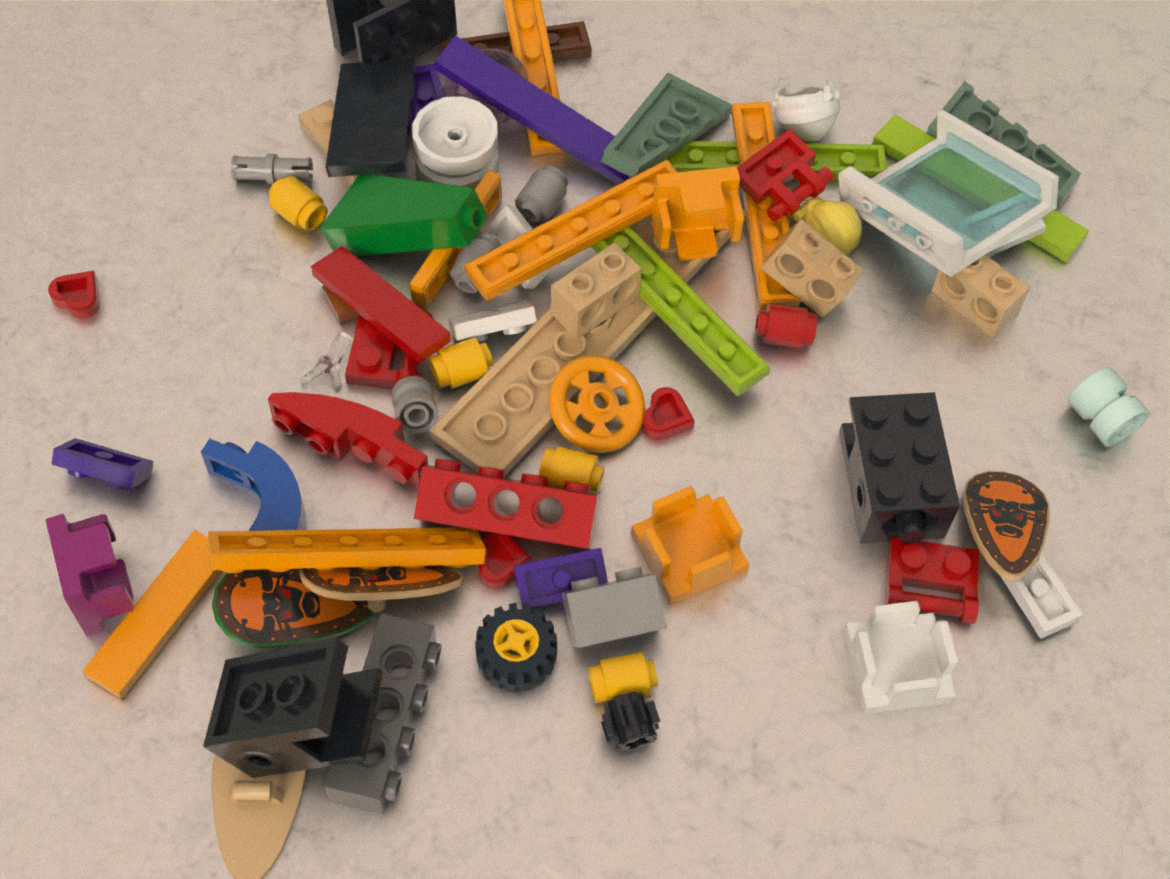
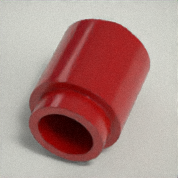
(786, 326)

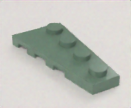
(986, 119)
(663, 125)

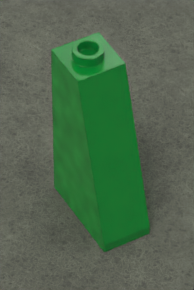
(403, 216)

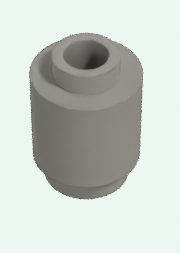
(542, 194)
(479, 246)

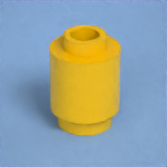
(297, 203)
(460, 363)
(571, 465)
(622, 675)

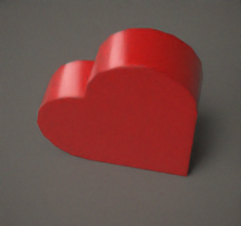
(76, 293)
(666, 415)
(499, 557)

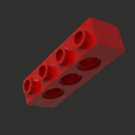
(438, 504)

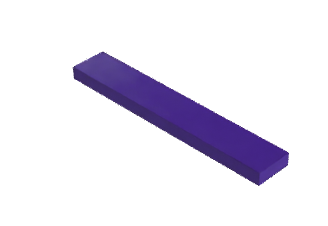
(527, 105)

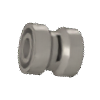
(414, 404)

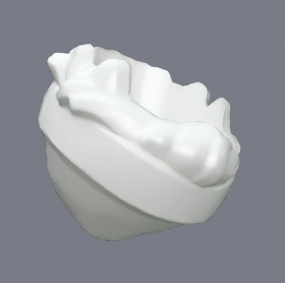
(809, 111)

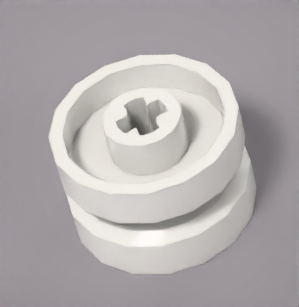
(455, 142)

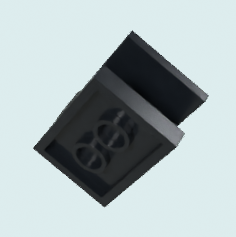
(390, 27)
(898, 468)
(293, 710)

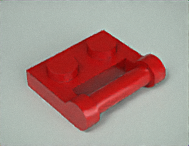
(373, 359)
(934, 568)

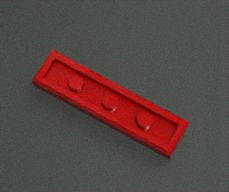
(381, 304)

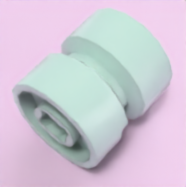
(1105, 402)

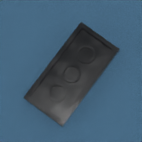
(372, 118)

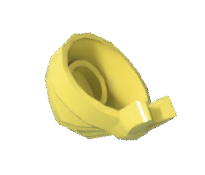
(833, 220)

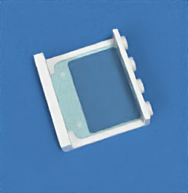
(953, 196)

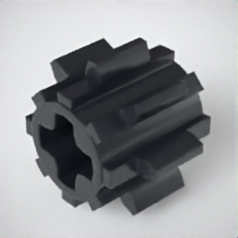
(630, 721)

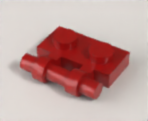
(776, 165)

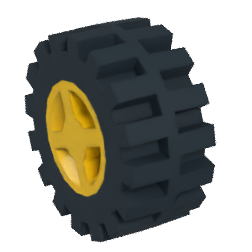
(514, 631)

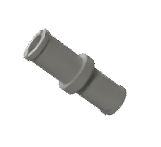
(271, 168)

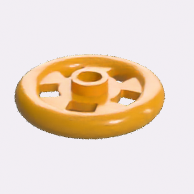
(566, 412)

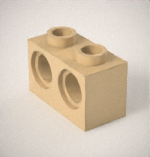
(812, 268)
(595, 290)
(983, 294)

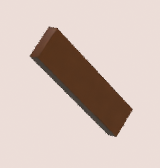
(565, 40)

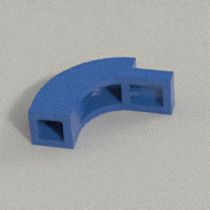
(265, 476)

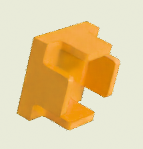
(695, 206)
(690, 543)

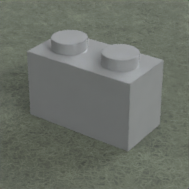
(614, 608)

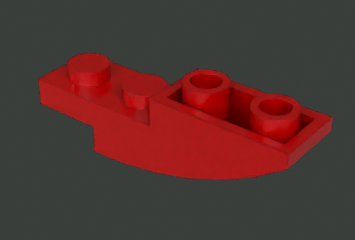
(341, 425)

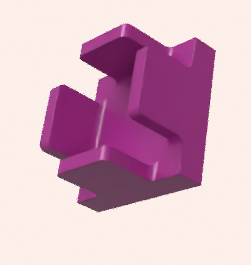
(88, 572)

